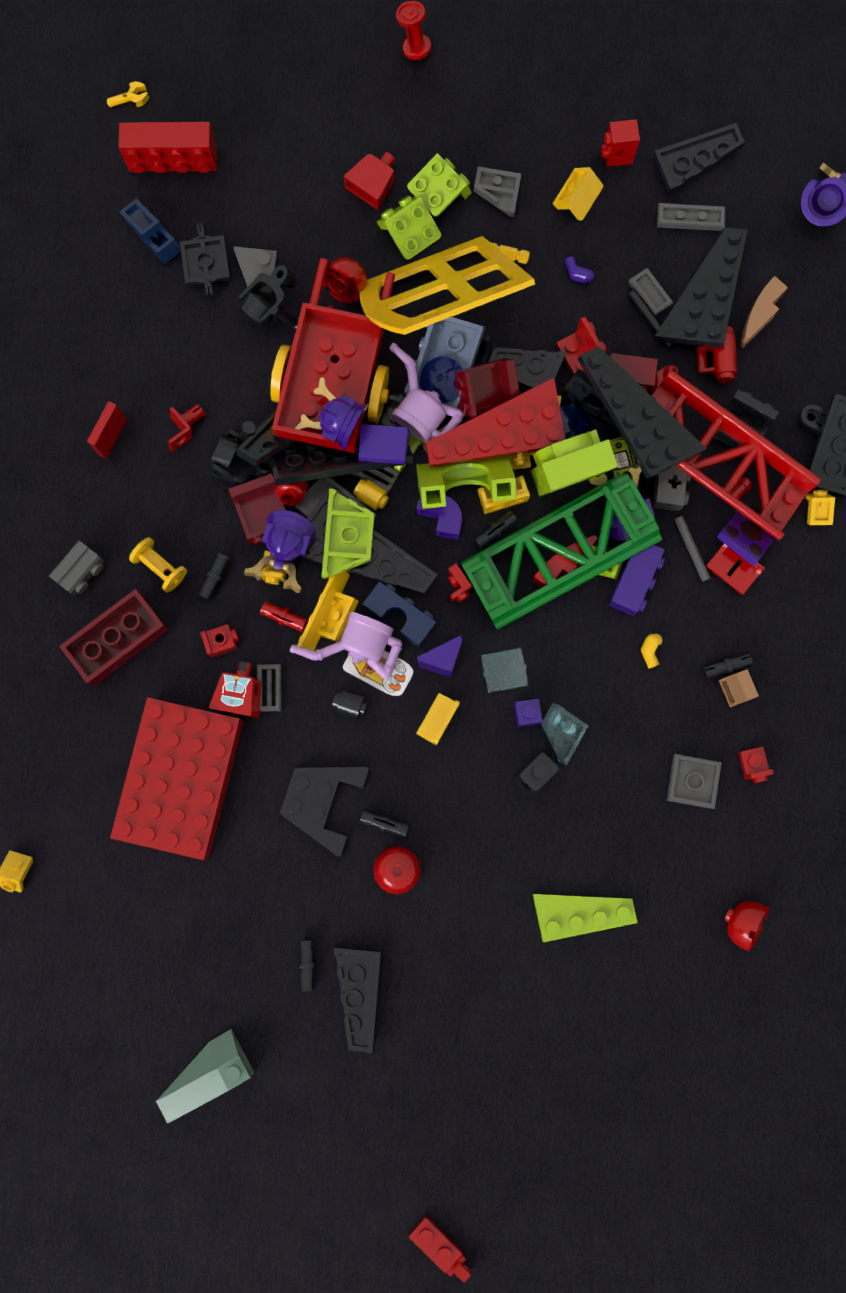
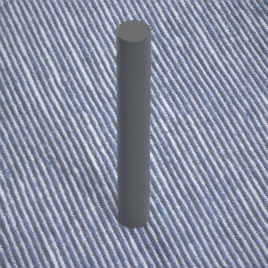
(692, 548)

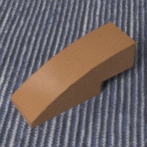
(762, 310)

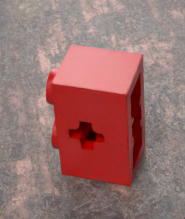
(620, 143)

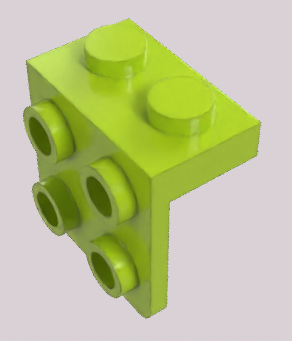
(439, 185)
(410, 226)

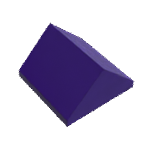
(384, 444)
(442, 658)

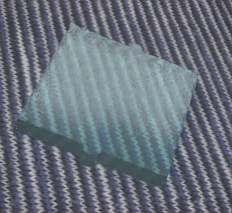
(504, 670)

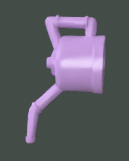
(422, 409)
(364, 641)

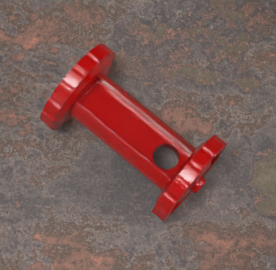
(410, 16)

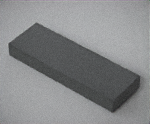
(691, 217)

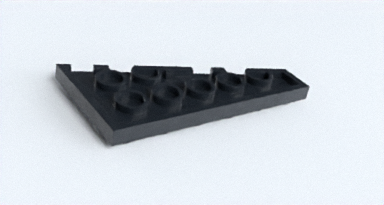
(646, 426)
(311, 462)

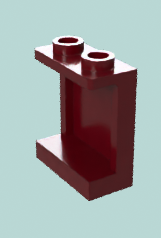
(486, 386)
(254, 503)

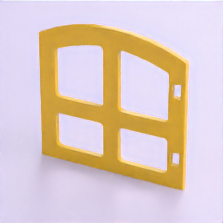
(447, 278)

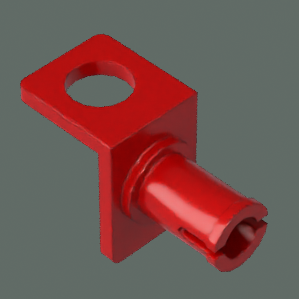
(184, 422)

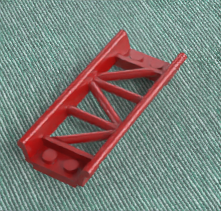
(791, 490)

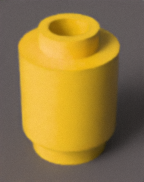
(371, 494)

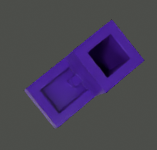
(448, 518)

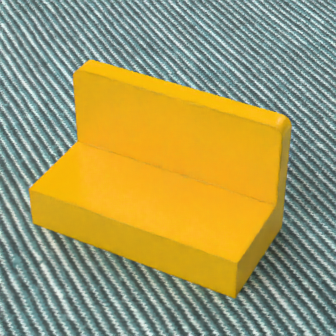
(579, 192)
(438, 719)

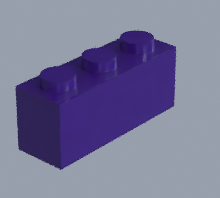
(636, 580)

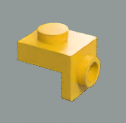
(14, 871)

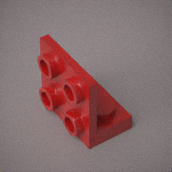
(579, 343)

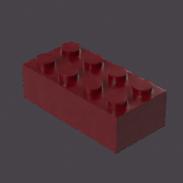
(114, 638)

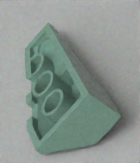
(210, 1074)

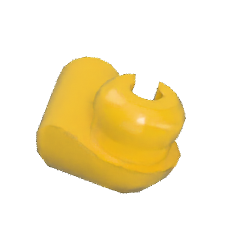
(648, 649)

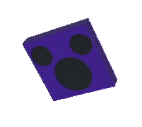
(745, 538)

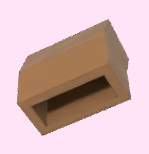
(738, 688)

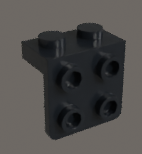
(750, 411)

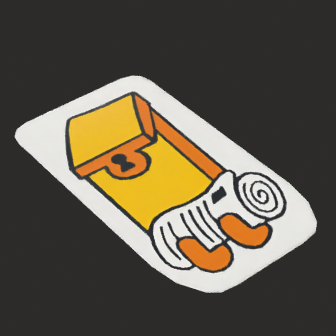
(393, 685)

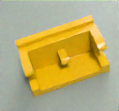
(489, 505)

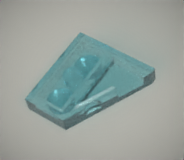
(563, 731)

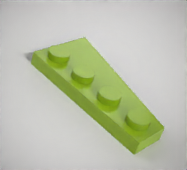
(576, 915)

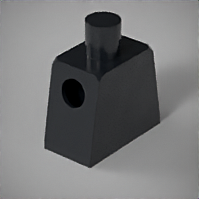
(536, 774)

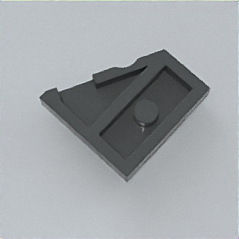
(498, 188)
(254, 262)

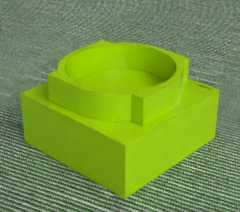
(572, 462)

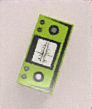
(623, 457)

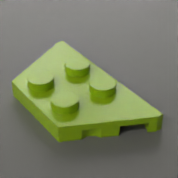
(346, 536)

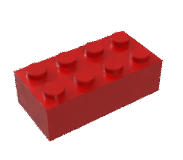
(168, 146)

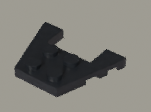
(311, 799)

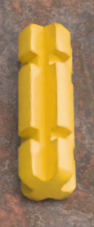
(513, 253)

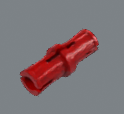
(284, 616)

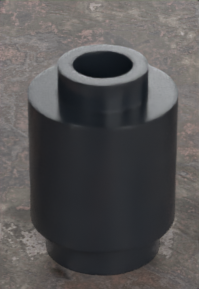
(349, 704)

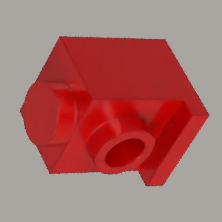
(214, 648)

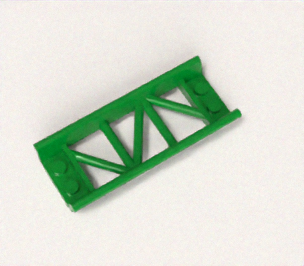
(622, 500)

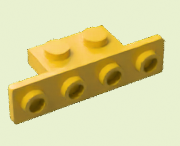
(330, 613)

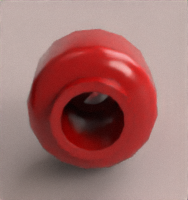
(292, 493)

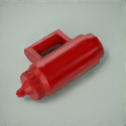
(723, 359)

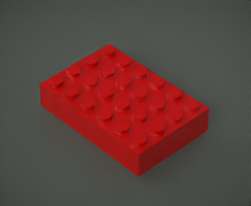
(177, 779)

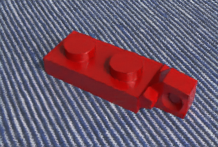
(440, 1249)

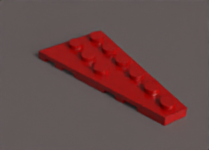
(514, 427)

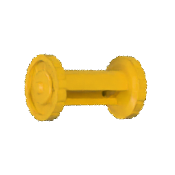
(145, 553)

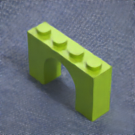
(491, 473)

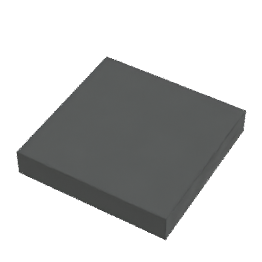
(694, 781)

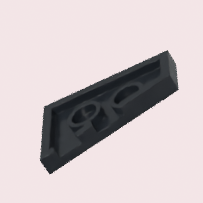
(531, 366)

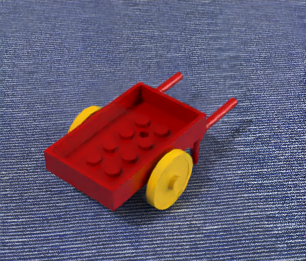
(319, 339)

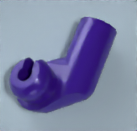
(578, 273)

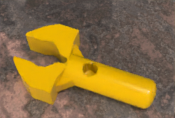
(131, 95)

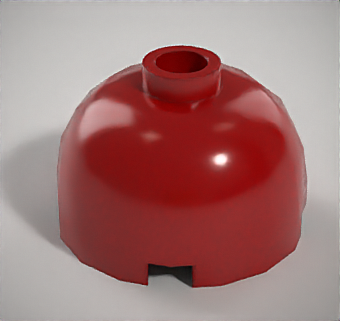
(345, 279)
(397, 870)
(746, 923)

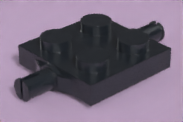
(205, 260)

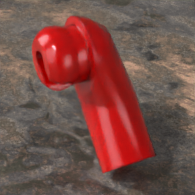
(662, 373)

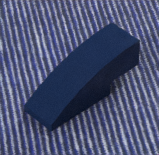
(150, 231)

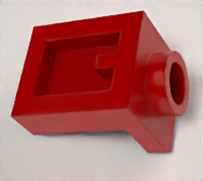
(459, 580)
(755, 764)

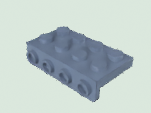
(449, 339)

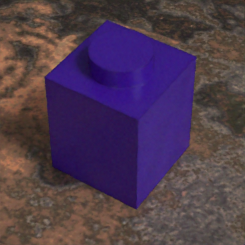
(527, 713)

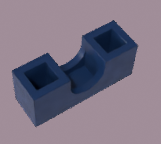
(385, 600)

